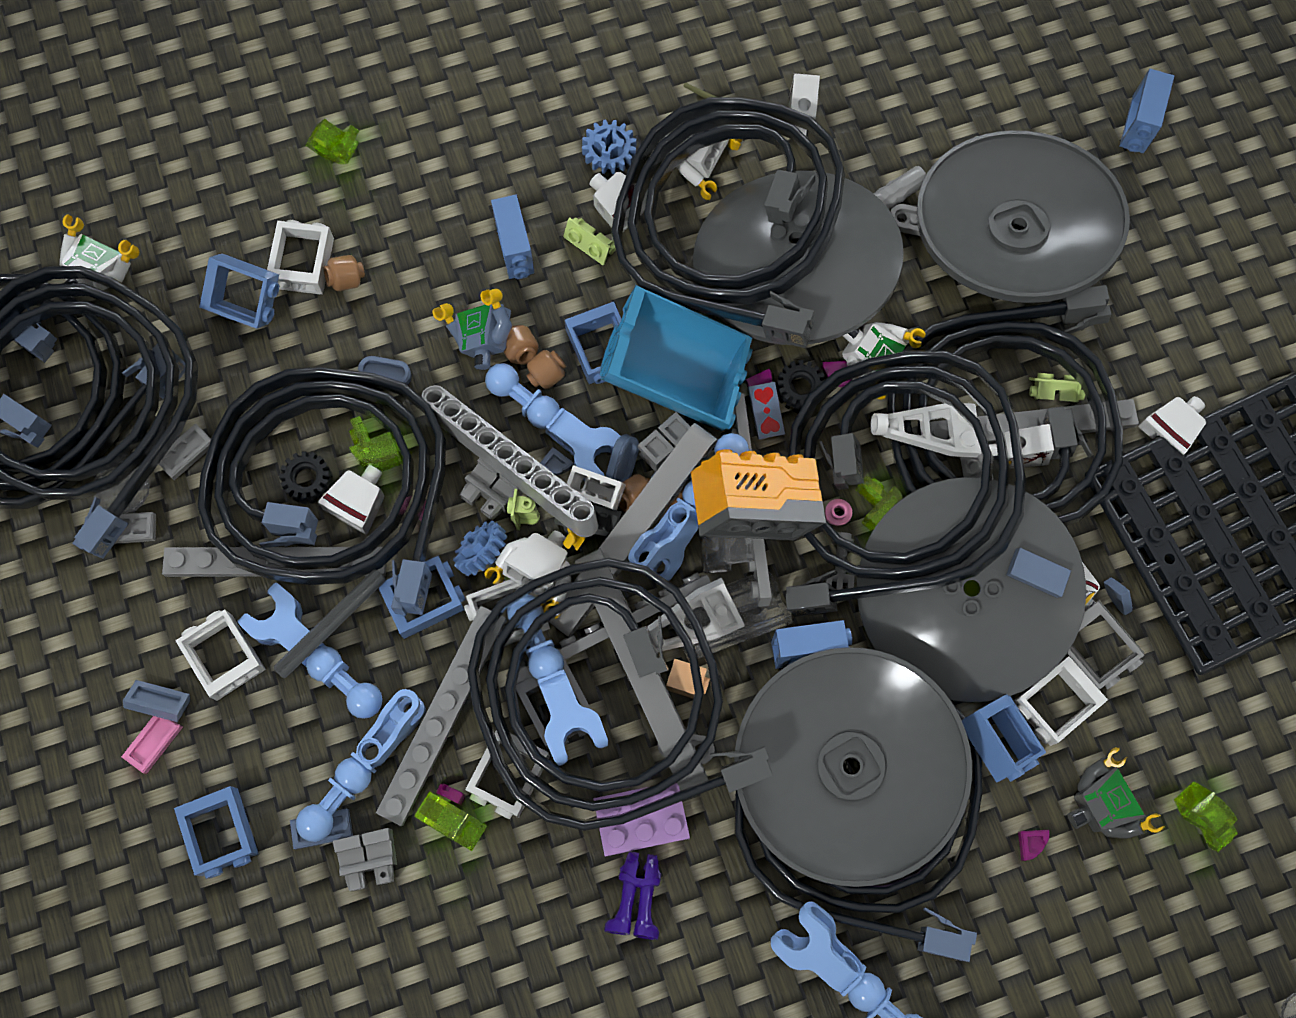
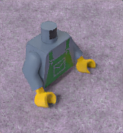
(479, 330)

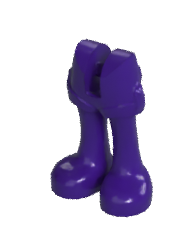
(621, 922)

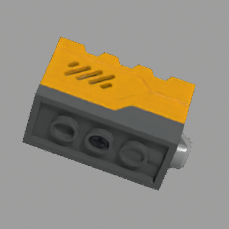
(757, 496)

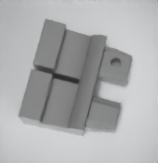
(661, 443)
(492, 486)
(366, 853)

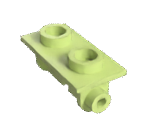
(583, 237)
(1046, 385)
(522, 510)

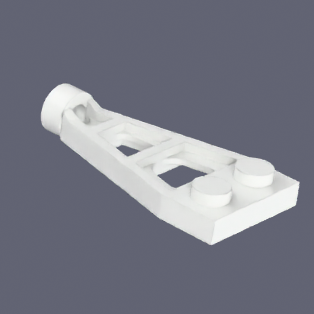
(961, 440)
(719, 607)

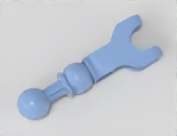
(546, 414)
(671, 536)
(323, 663)
(566, 713)
(355, 773)
(834, 963)

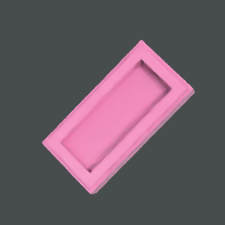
(151, 743)

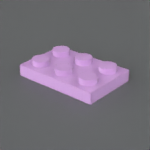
(647, 831)

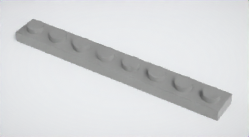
(1082, 415)
(213, 563)
(761, 586)
(597, 633)
(436, 725)

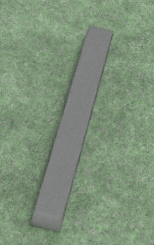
(512, 462)
(645, 512)
(649, 689)

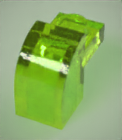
(332, 142)
(378, 452)
(882, 501)
(1209, 814)
(450, 821)

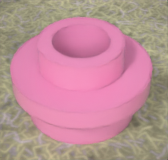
(834, 519)

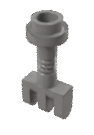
(841, 576)

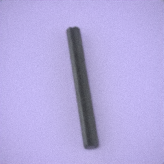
(329, 623)

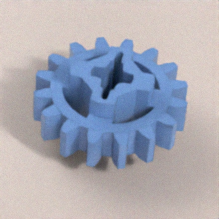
(599, 140)
(480, 548)

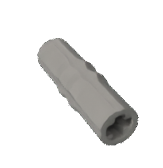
(902, 187)

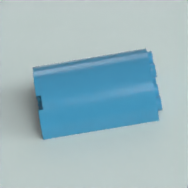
(677, 359)

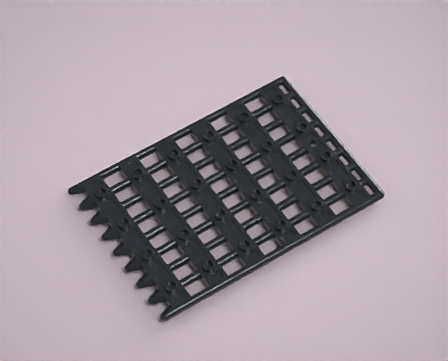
(1210, 529)

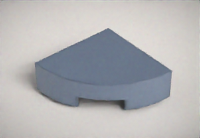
(556, 462)
(1119, 595)

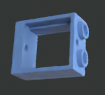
(1146, 111)
(513, 237)
(215, 285)
(585, 323)
(455, 606)
(800, 641)
(1015, 731)
(227, 796)

